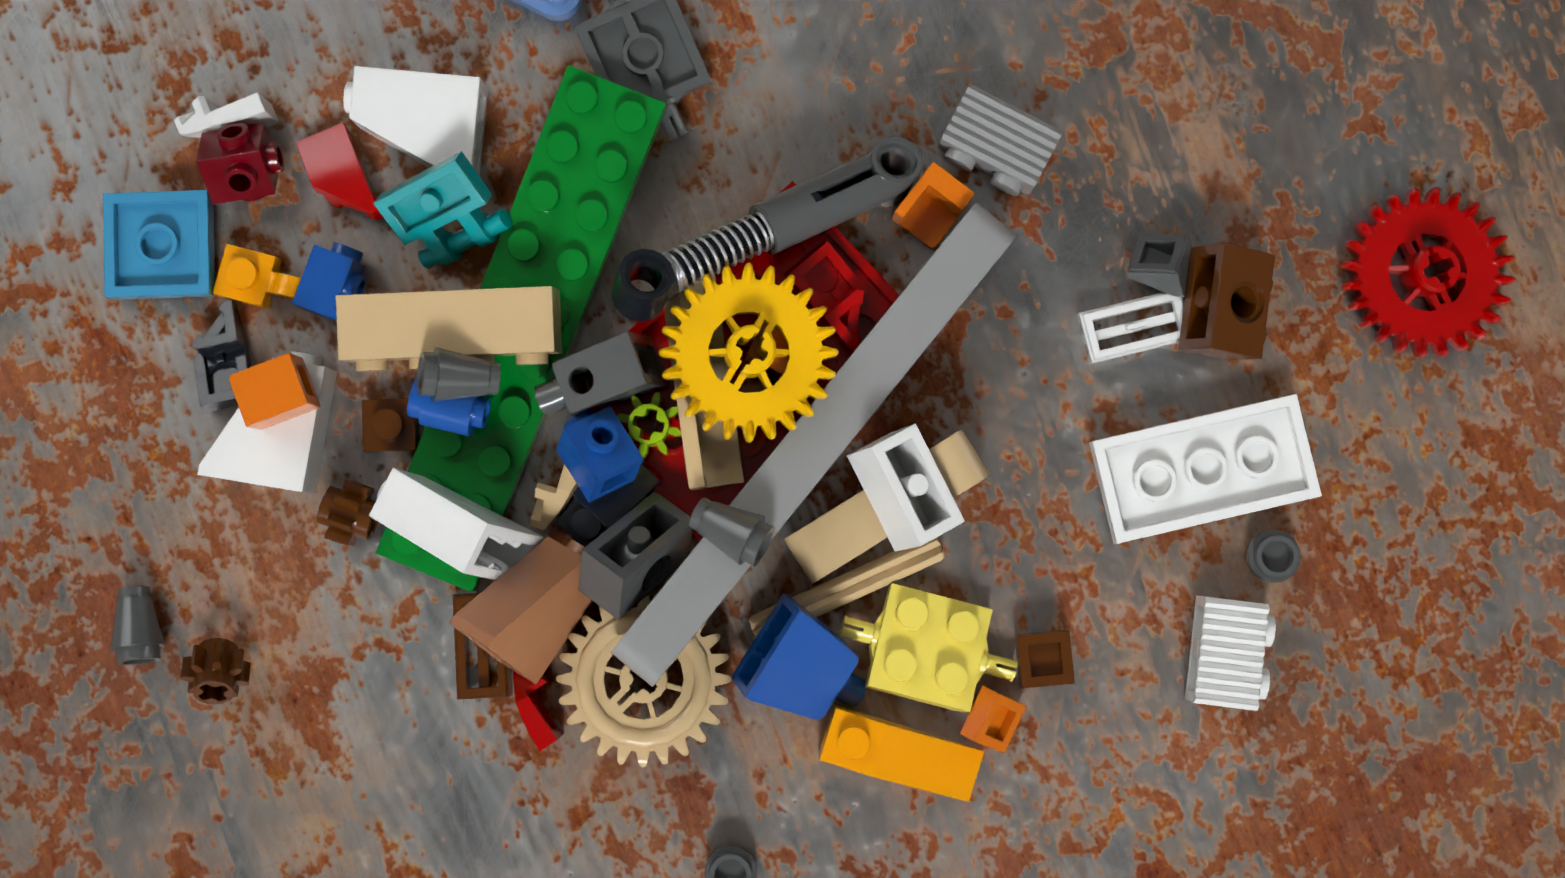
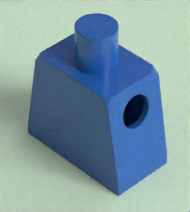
(799, 664)

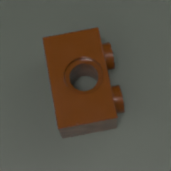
(1226, 302)

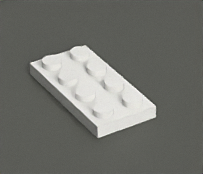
(1205, 469)

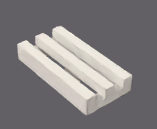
(1091, 337)

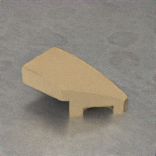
(552, 500)

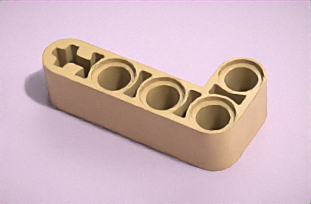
(854, 524)

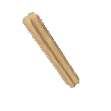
(860, 581)

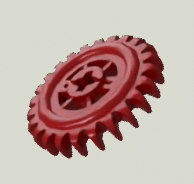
(1468, 261)

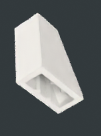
(420, 112)
(282, 454)
(451, 525)

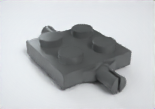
(647, 51)

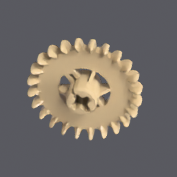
(607, 717)

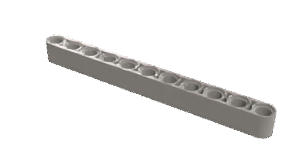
(819, 440)

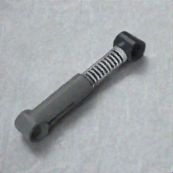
(771, 226)

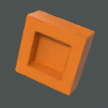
(993, 719)

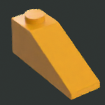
(899, 753)

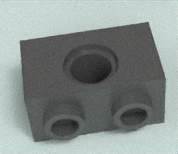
(635, 555)

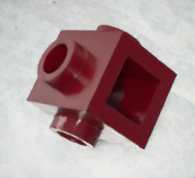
(239, 163)

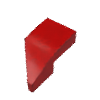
(337, 170)
(833, 287)
(533, 712)

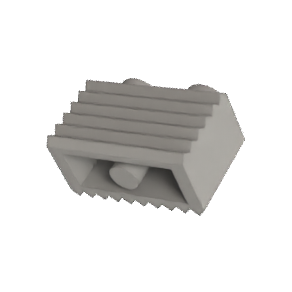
(998, 141)

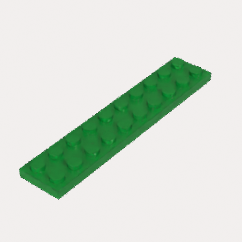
(558, 239)

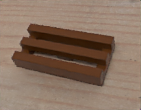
(484, 690)

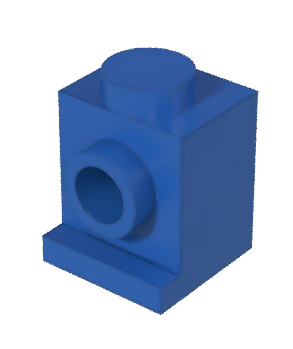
(329, 275)

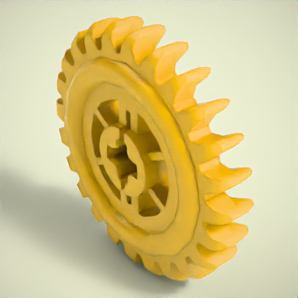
(773, 306)

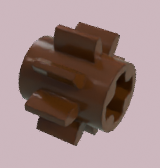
(347, 513)
(215, 671)

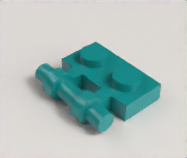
(436, 198)

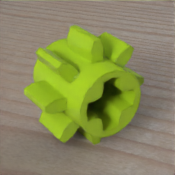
(643, 412)

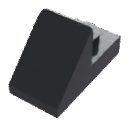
(589, 520)

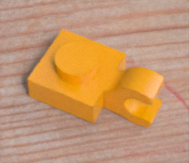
(252, 277)

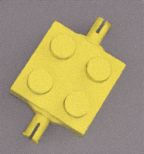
(928, 648)

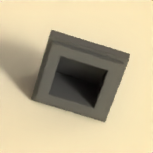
(1161, 262)

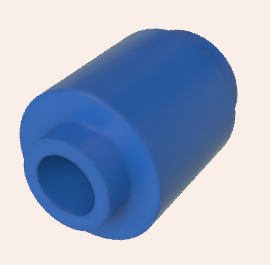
(452, 415)

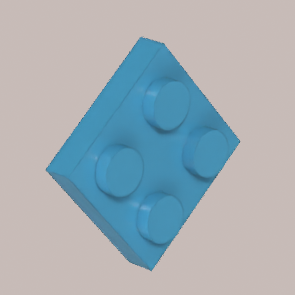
(158, 245)

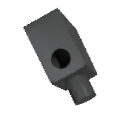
(619, 368)

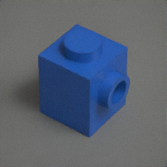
(598, 452)

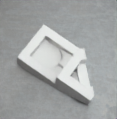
(209, 117)

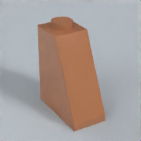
(528, 609)

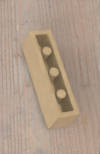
(463, 321)

